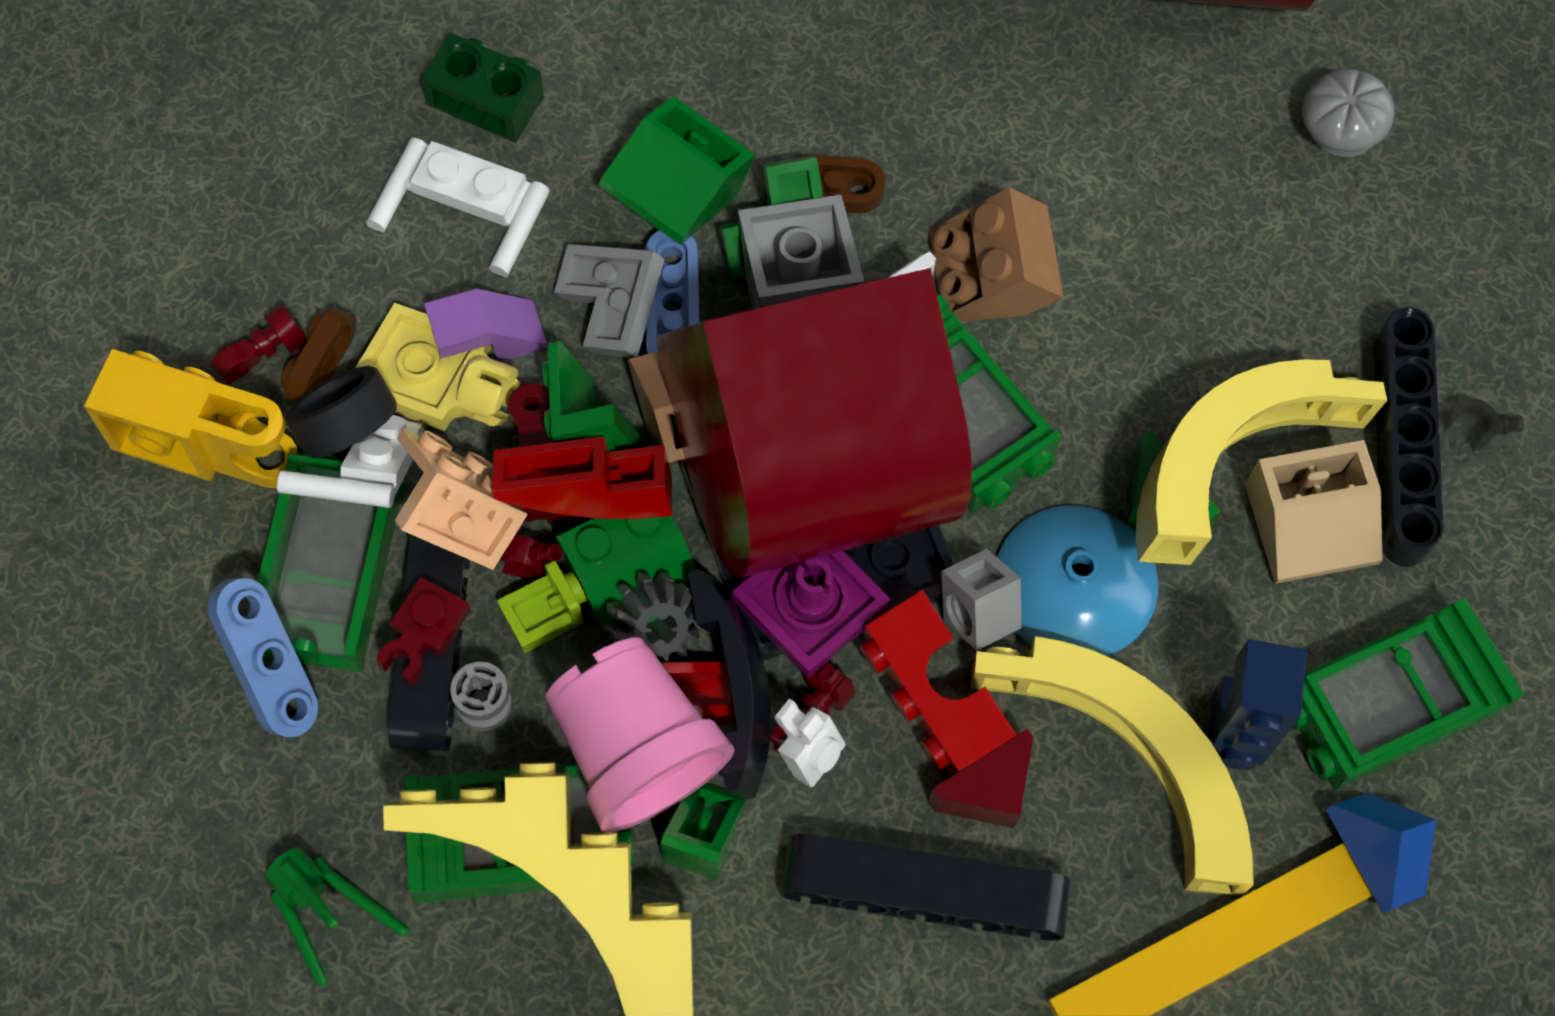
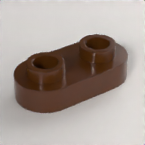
(843, 173)
(325, 346)

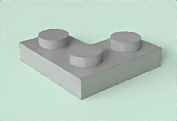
(620, 286)

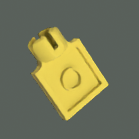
(433, 387)

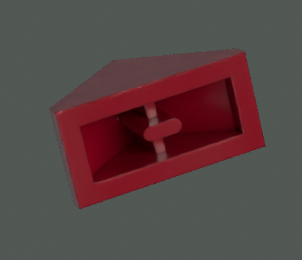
(990, 787)

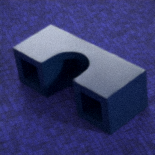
(1257, 704)

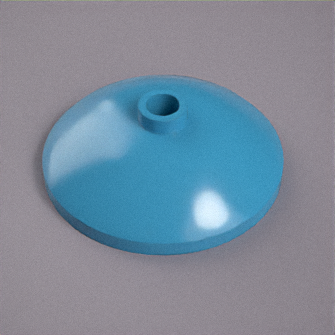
(1090, 611)

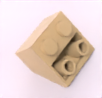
(1317, 511)

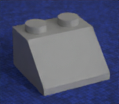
(797, 250)

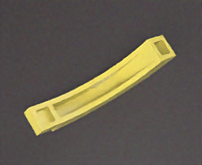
(1175, 495)
(1161, 732)

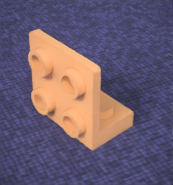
(456, 502)

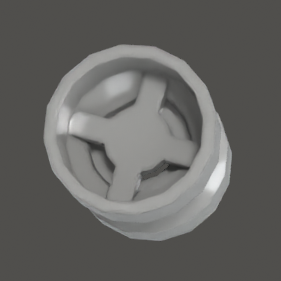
(486, 707)

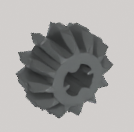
(650, 598)

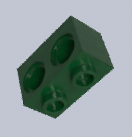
(478, 95)

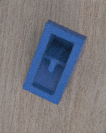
(1387, 846)

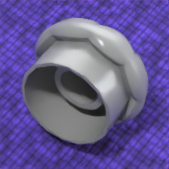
(1348, 112)

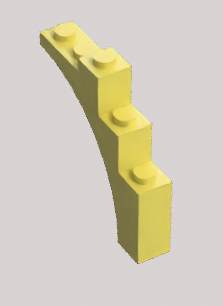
(532, 830)

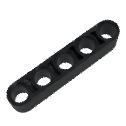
(1401, 458)
(426, 708)
(925, 884)

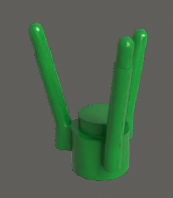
(300, 884)

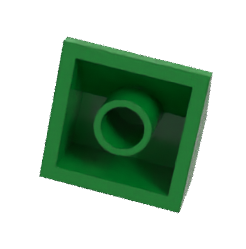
(615, 551)

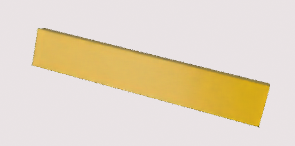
(1221, 941)

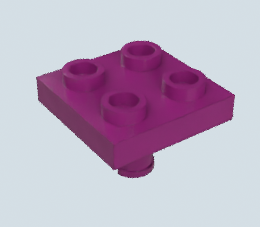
(812, 607)

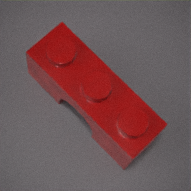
(955, 729)

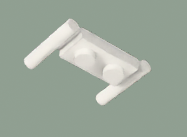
(466, 185)
(368, 473)

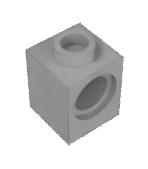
(981, 599)

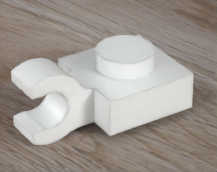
(811, 743)

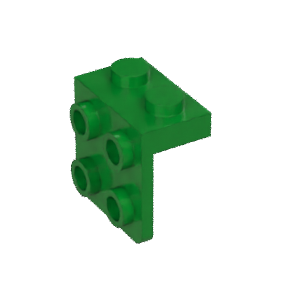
(574, 405)

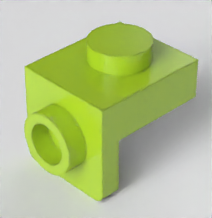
(544, 608)

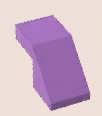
(485, 319)

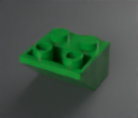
(678, 170)

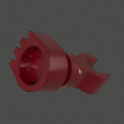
(241, 357)
(828, 690)

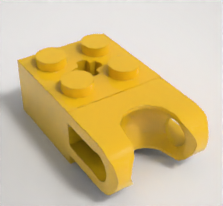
(186, 419)

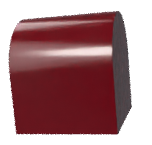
(821, 422)

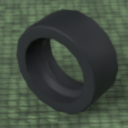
(341, 411)

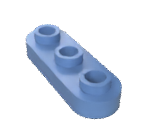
(675, 283)
(245, 644)

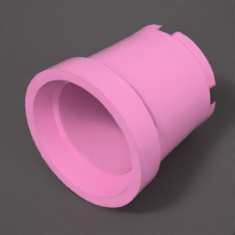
(634, 735)

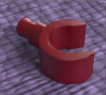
(527, 557)

